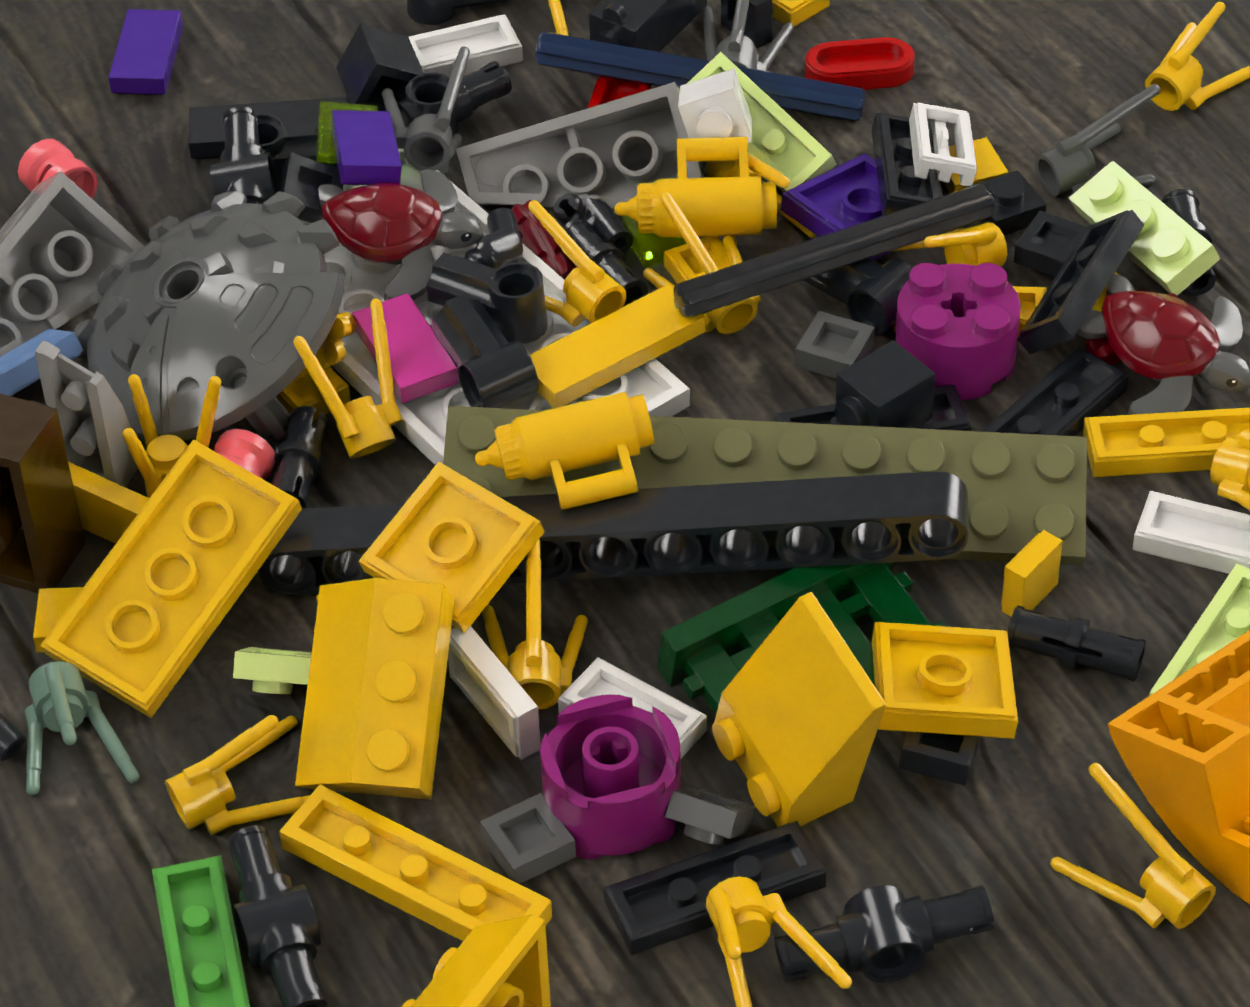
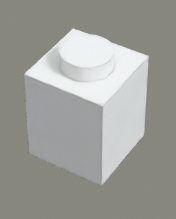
(715, 107)

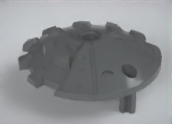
(219, 302)

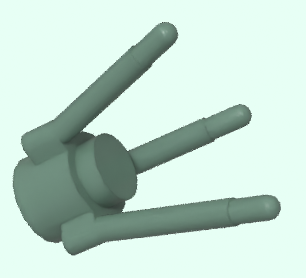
(61, 706)

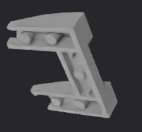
(88, 415)

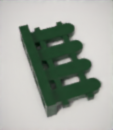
(719, 642)

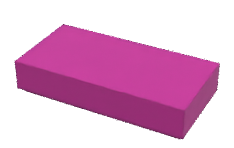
(416, 355)

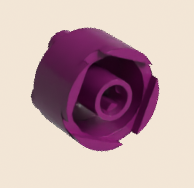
(960, 324)
(611, 775)

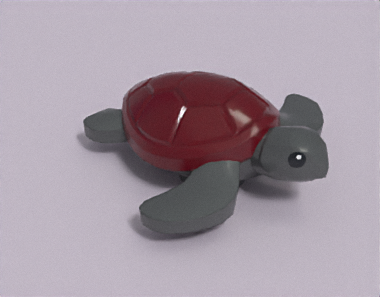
(400, 226)
(1169, 343)

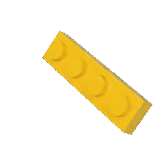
(404, 866)

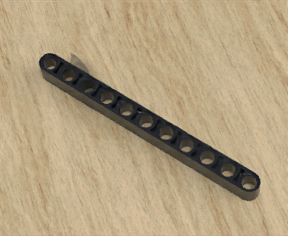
(675, 530)

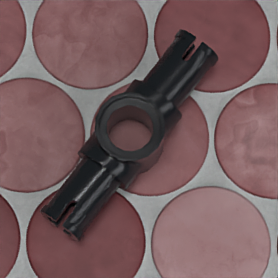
(427, 90)
(243, 162)
(276, 920)
(889, 933)

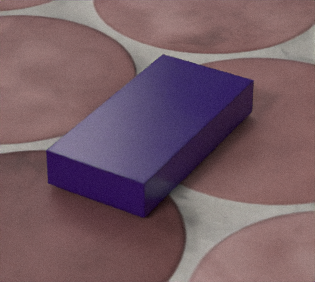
(146, 51)
(365, 147)

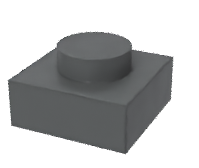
(833, 344)
(709, 815)
(527, 839)

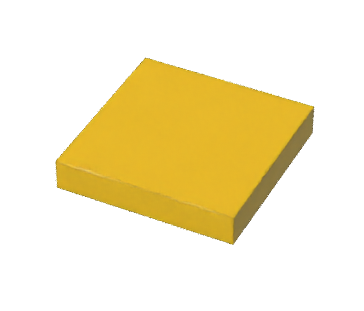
(454, 537)
(944, 680)

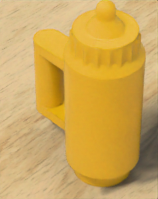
(709, 203)
(572, 440)

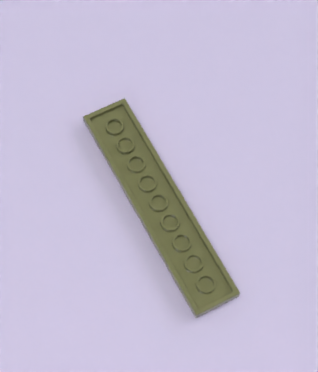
(1011, 479)

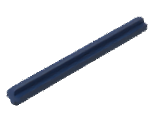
(664, 68)

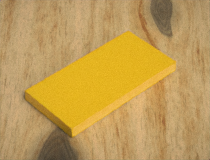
(172, 578)

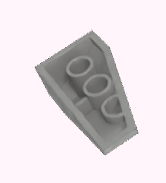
(584, 153)
(54, 258)

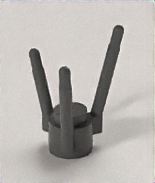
(737, 47)
(429, 138)
(1072, 162)

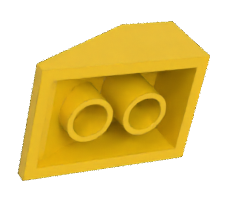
(800, 718)

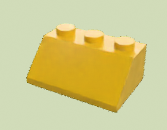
(376, 687)
(493, 968)

